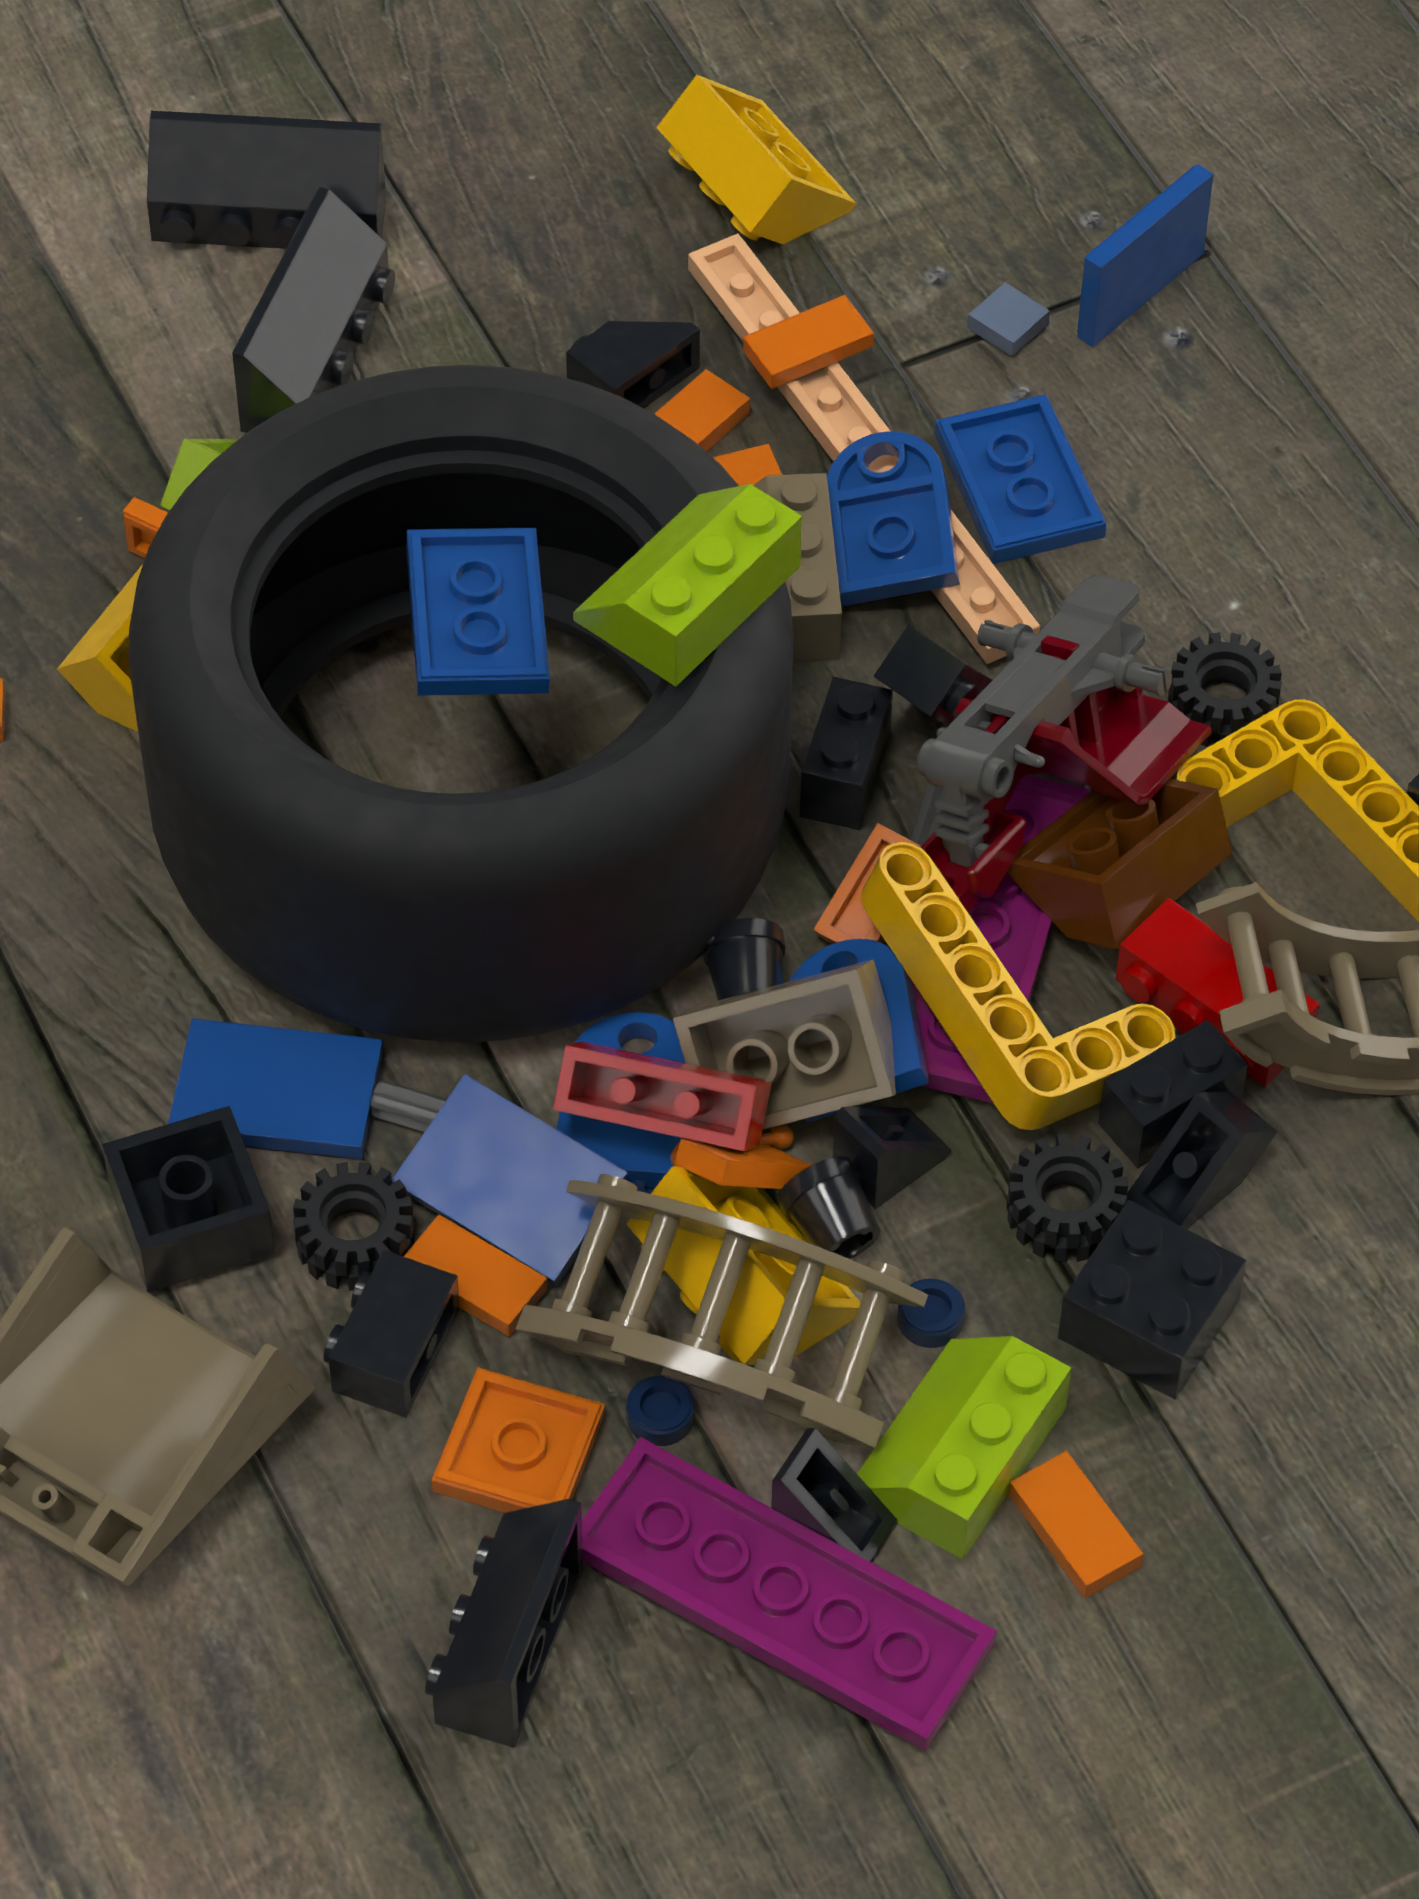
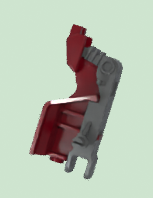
(1058, 709)

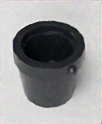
(745, 956)
(831, 1207)

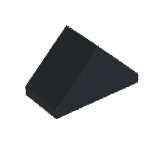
(887, 1148)
(830, 1497)

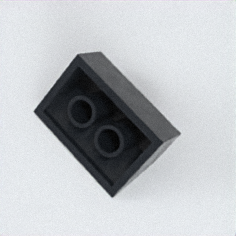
(508, 1622)

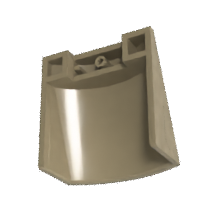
(123, 1412)

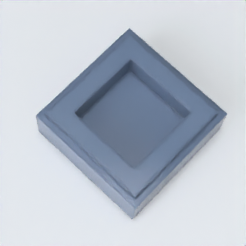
(1008, 319)

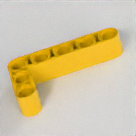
(1332, 774)
(982, 1008)

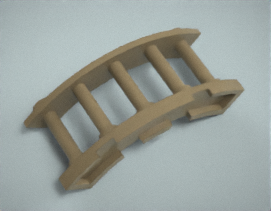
(1278, 1023)
(696, 1356)

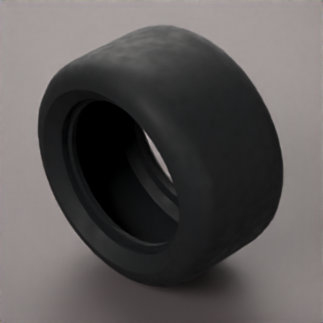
(433, 905)

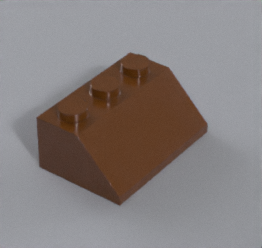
(1117, 861)

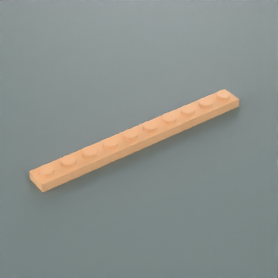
(841, 415)

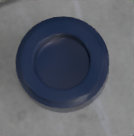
(939, 1318)
(660, 1410)

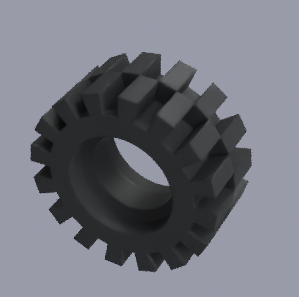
(1230, 664)
(1068, 1166)
(344, 1195)

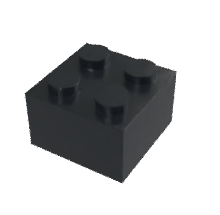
(188, 1198)
(1151, 1299)

